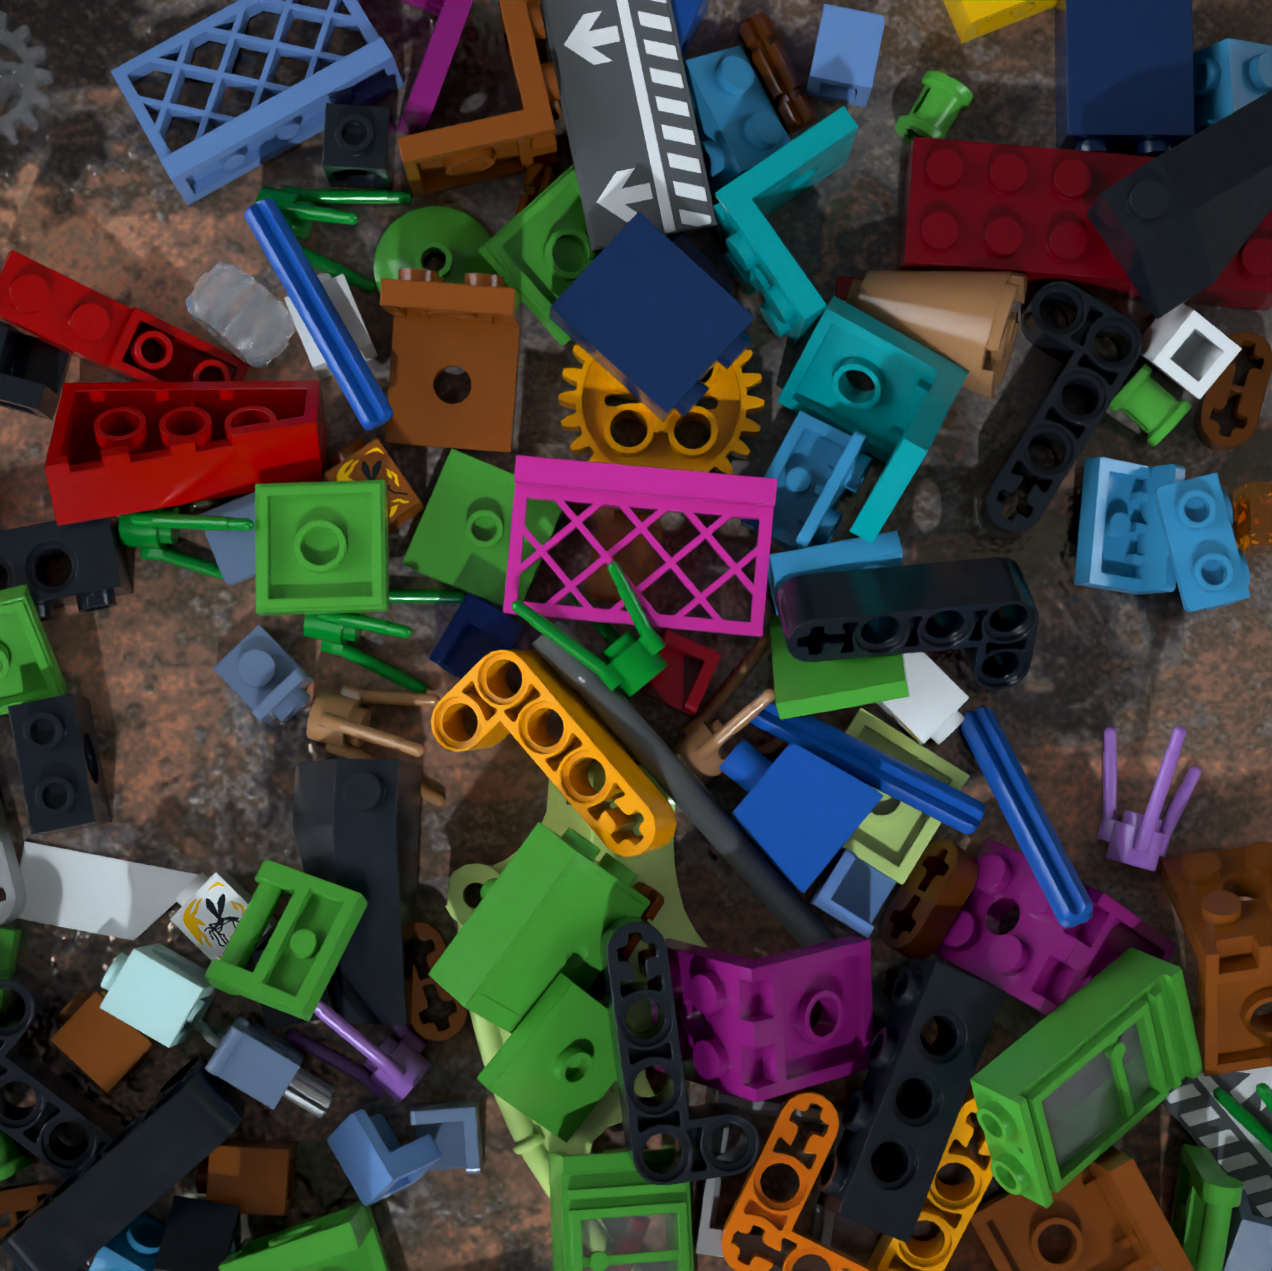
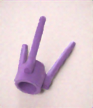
(1145, 837)
(392, 1065)

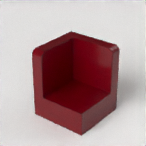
(687, 675)

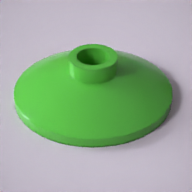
(432, 231)

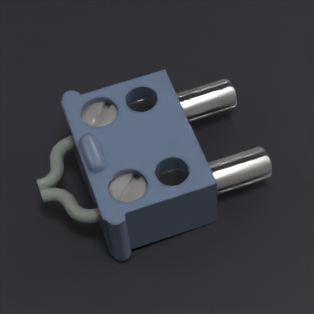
(263, 1065)

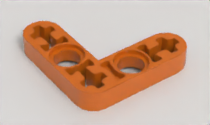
(779, 1217)

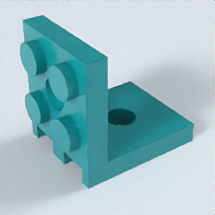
(753, 246)
(898, 416)

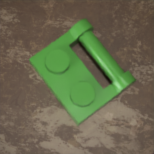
(302, 947)
(1203, 1207)

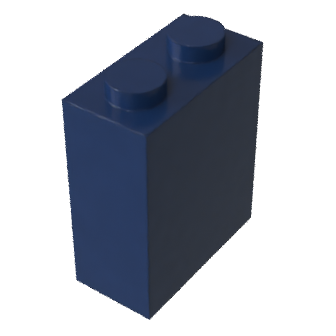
(1124, 75)
(653, 318)

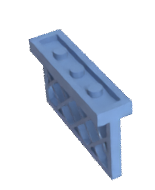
(270, 124)

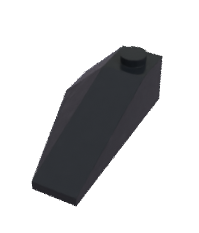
(1190, 207)
(362, 833)

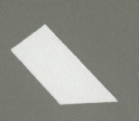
(96, 891)

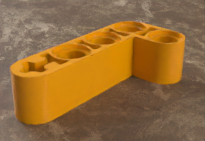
(563, 762)
(945, 1204)

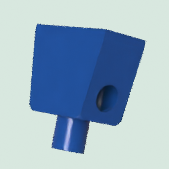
(797, 807)

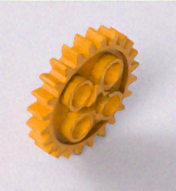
(660, 446)

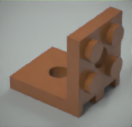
(501, 143)
(444, 328)
(1231, 949)
(1110, 1222)

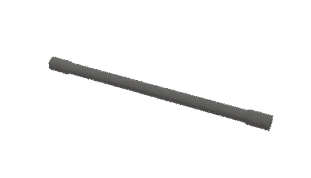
(700, 807)

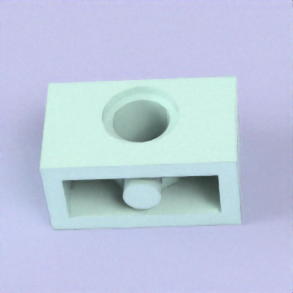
(157, 993)

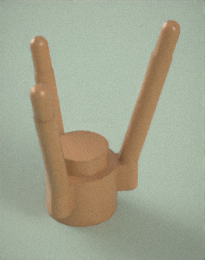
(343, 723)
(710, 745)

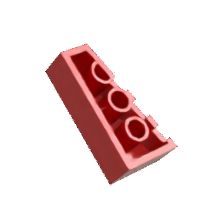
(179, 443)

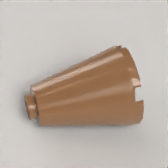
(951, 313)

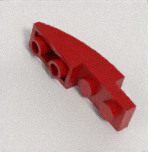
(105, 331)

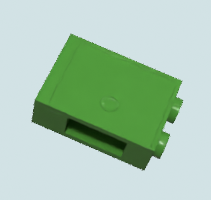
(537, 922)

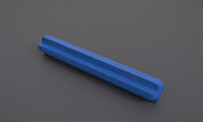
(318, 314)
(875, 768)
(1027, 818)

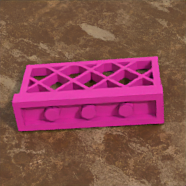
(642, 489)

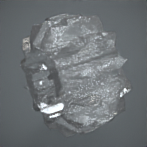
(241, 314)

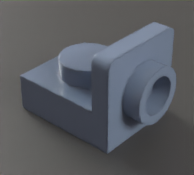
(265, 677)

